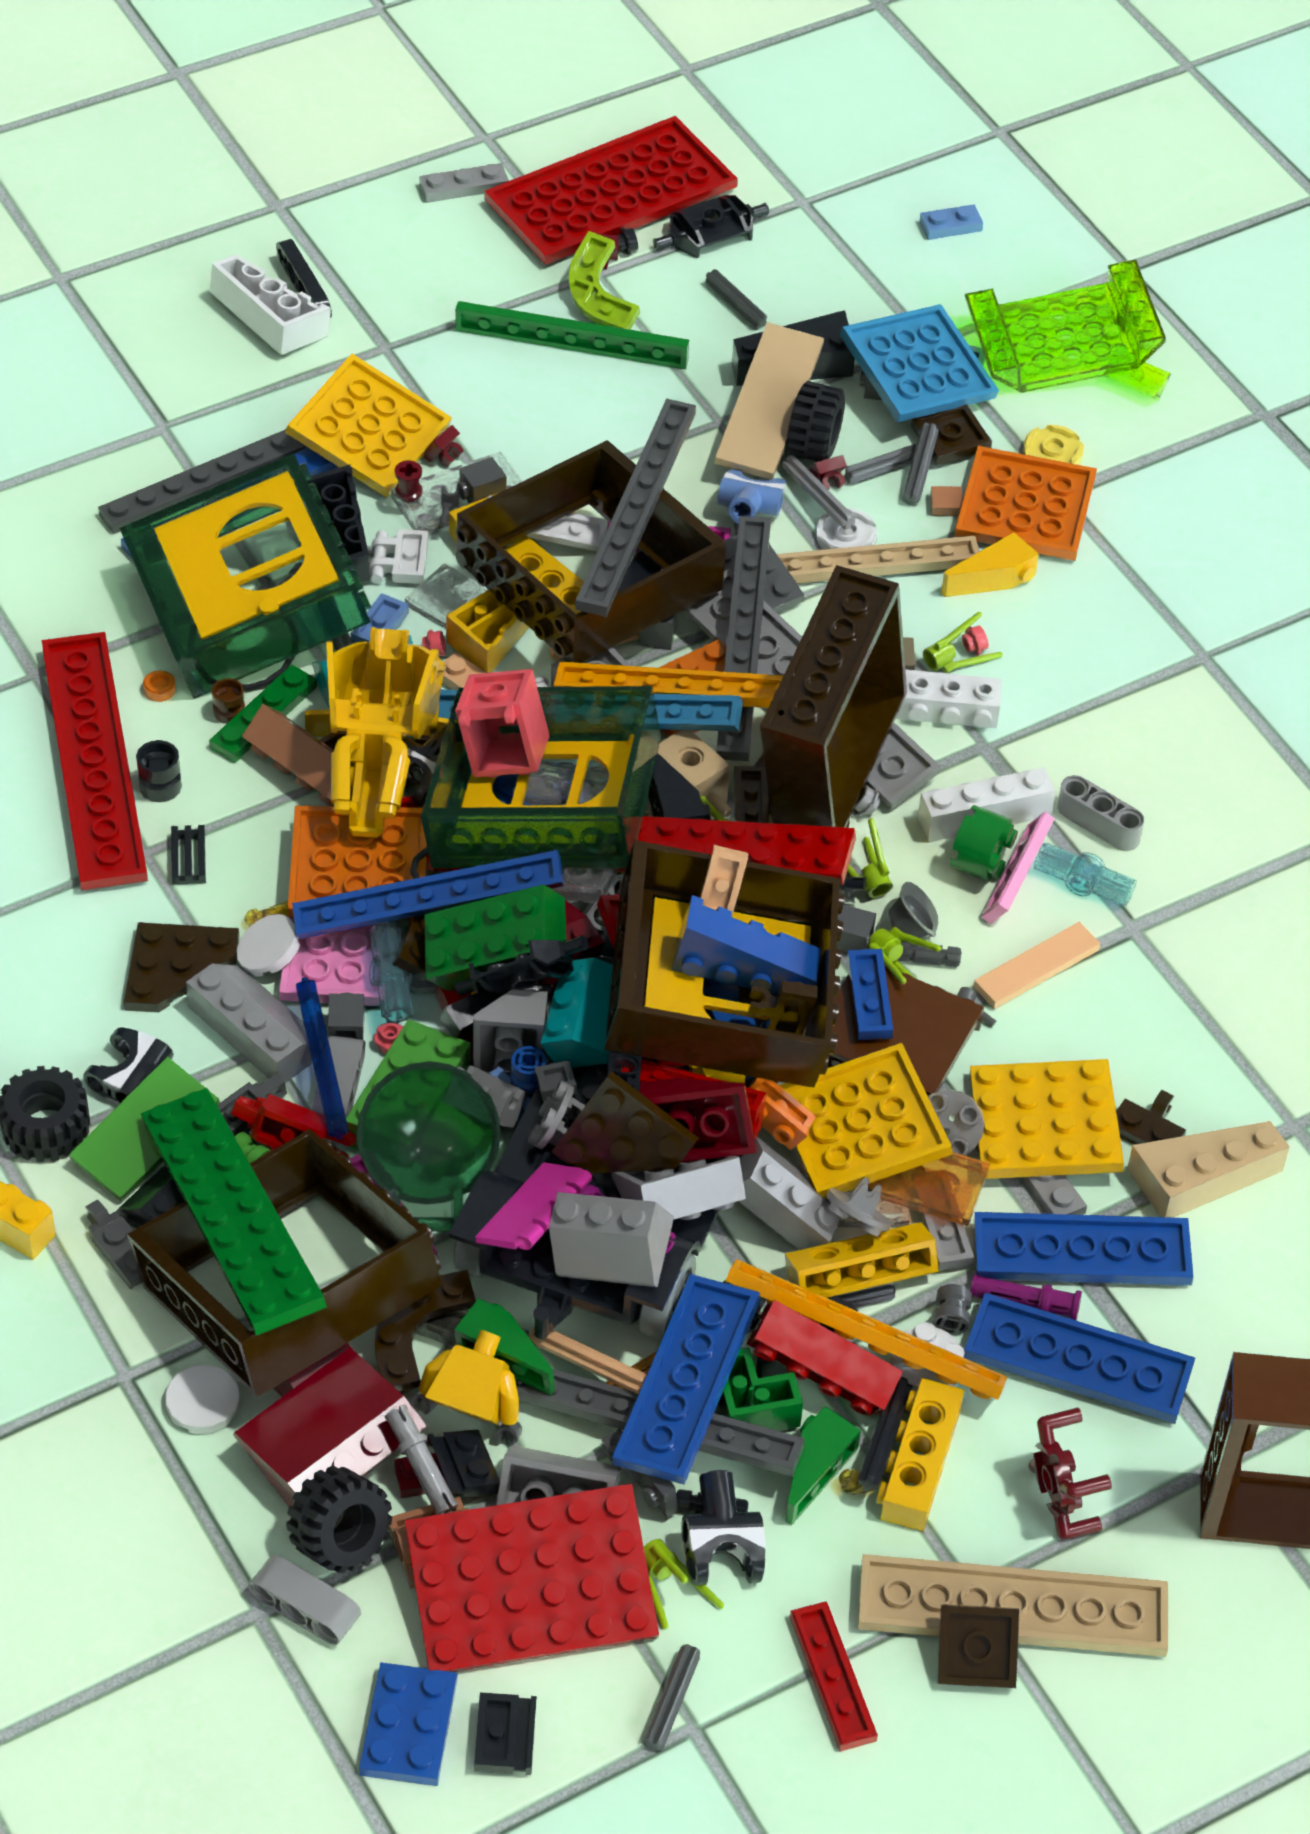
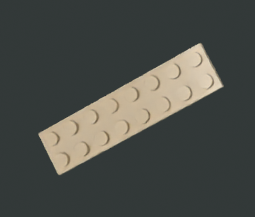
(1052, 1605)

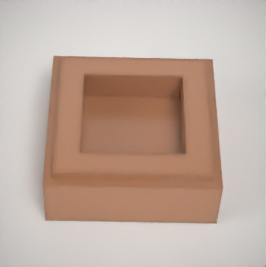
(946, 500)

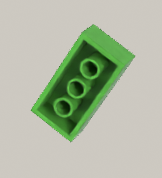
(413, 1045)

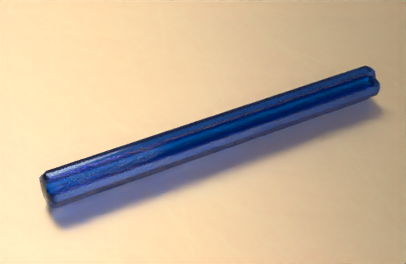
(322, 1058)

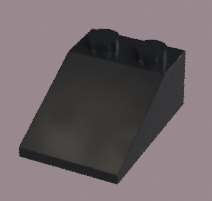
(674, 795)

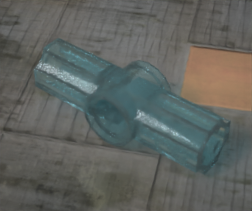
(1085, 874)
(390, 979)

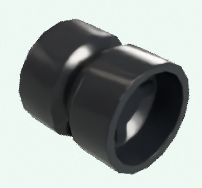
(159, 771)

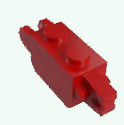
(279, 1121)

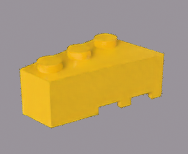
(483, 631)

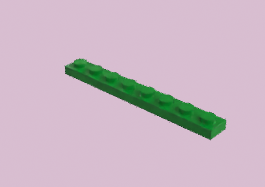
(572, 335)

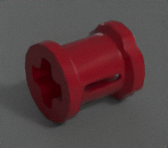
(408, 478)

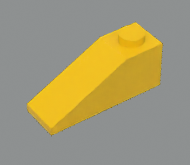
(992, 569)

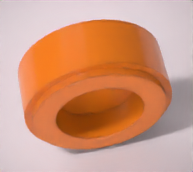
(159, 686)

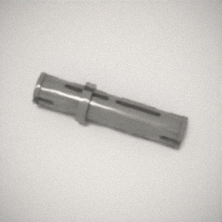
(414, 1447)

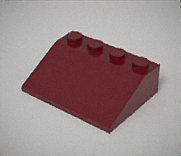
(326, 1423)

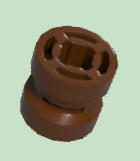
(227, 699)

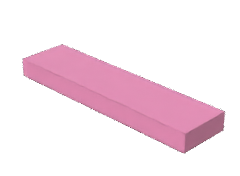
(1017, 867)

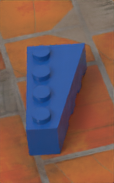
(741, 953)

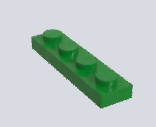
(282, 695)

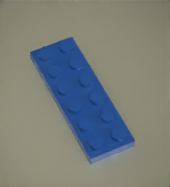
(1083, 1248)
(1079, 1358)
(686, 1379)

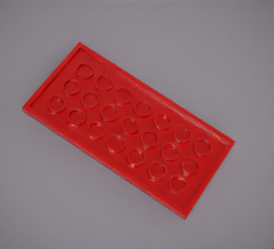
(610, 188)

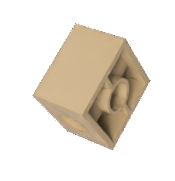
(699, 766)

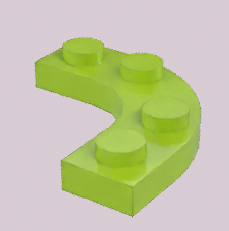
(586, 288)

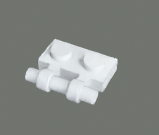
(409, 556)

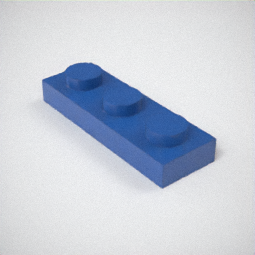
(870, 994)

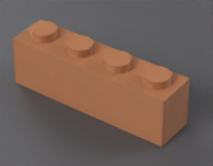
(292, 750)

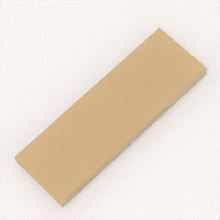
(765, 403)

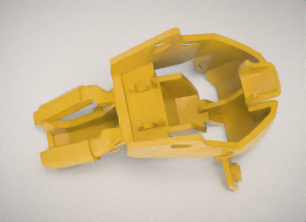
(379, 698)

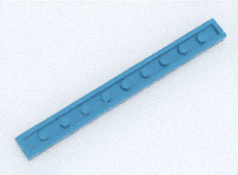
(673, 711)

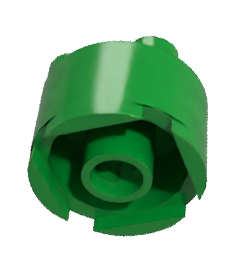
(983, 843)

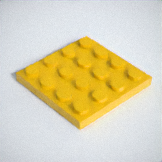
(367, 423)
(1047, 1118)
(868, 1122)

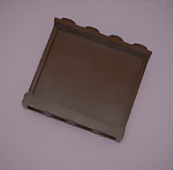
(924, 1019)

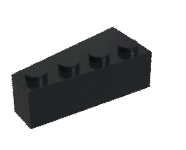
(833, 361)
(340, 499)

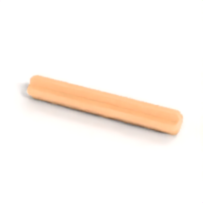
(591, 1360)

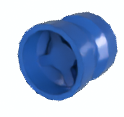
(523, 1068)

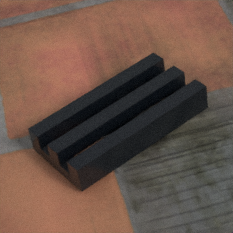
(188, 834)

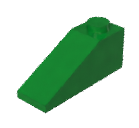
(513, 1348)
(828, 1447)

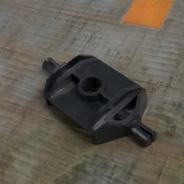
(692, 231)
(543, 961)

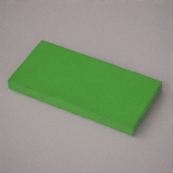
(120, 1148)

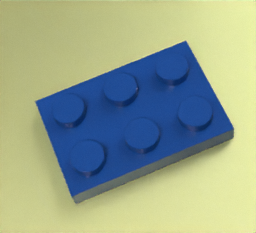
(408, 1724)

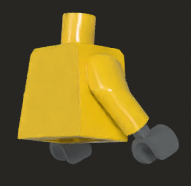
(473, 1385)

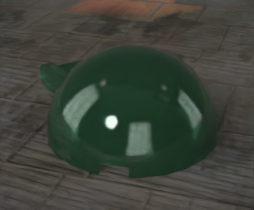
(428, 1136)

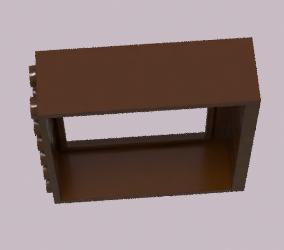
(1250, 1503)

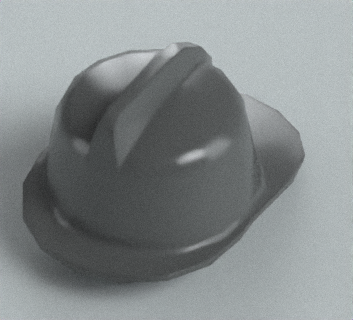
(914, 912)

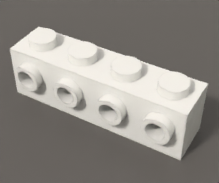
(960, 707)
(1015, 796)

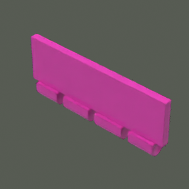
(530, 1209)

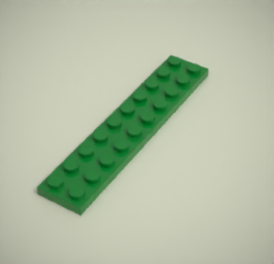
(233, 1212)

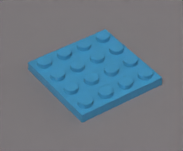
(918, 362)

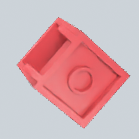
(498, 701)

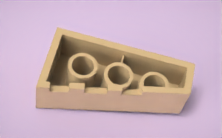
(1205, 1166)

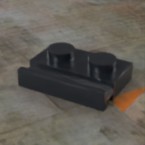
(464, 1463)
(505, 1733)

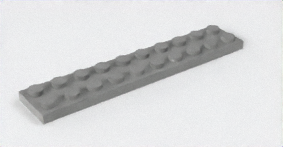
(901, 763)

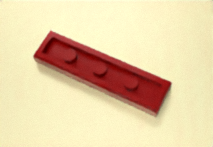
(833, 1676)

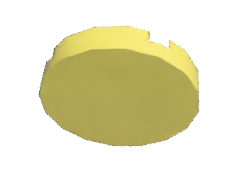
(1054, 443)

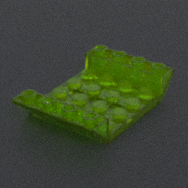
(1107, 323)

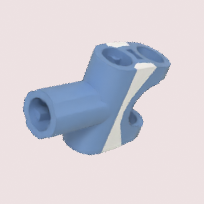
(750, 496)

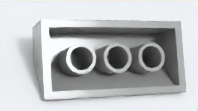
(250, 1020)

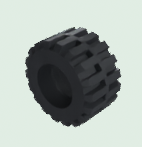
(815, 421)
(38, 1092)
(320, 1506)

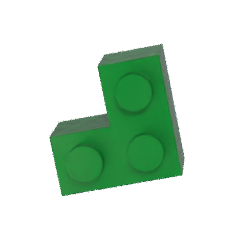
(764, 1401)

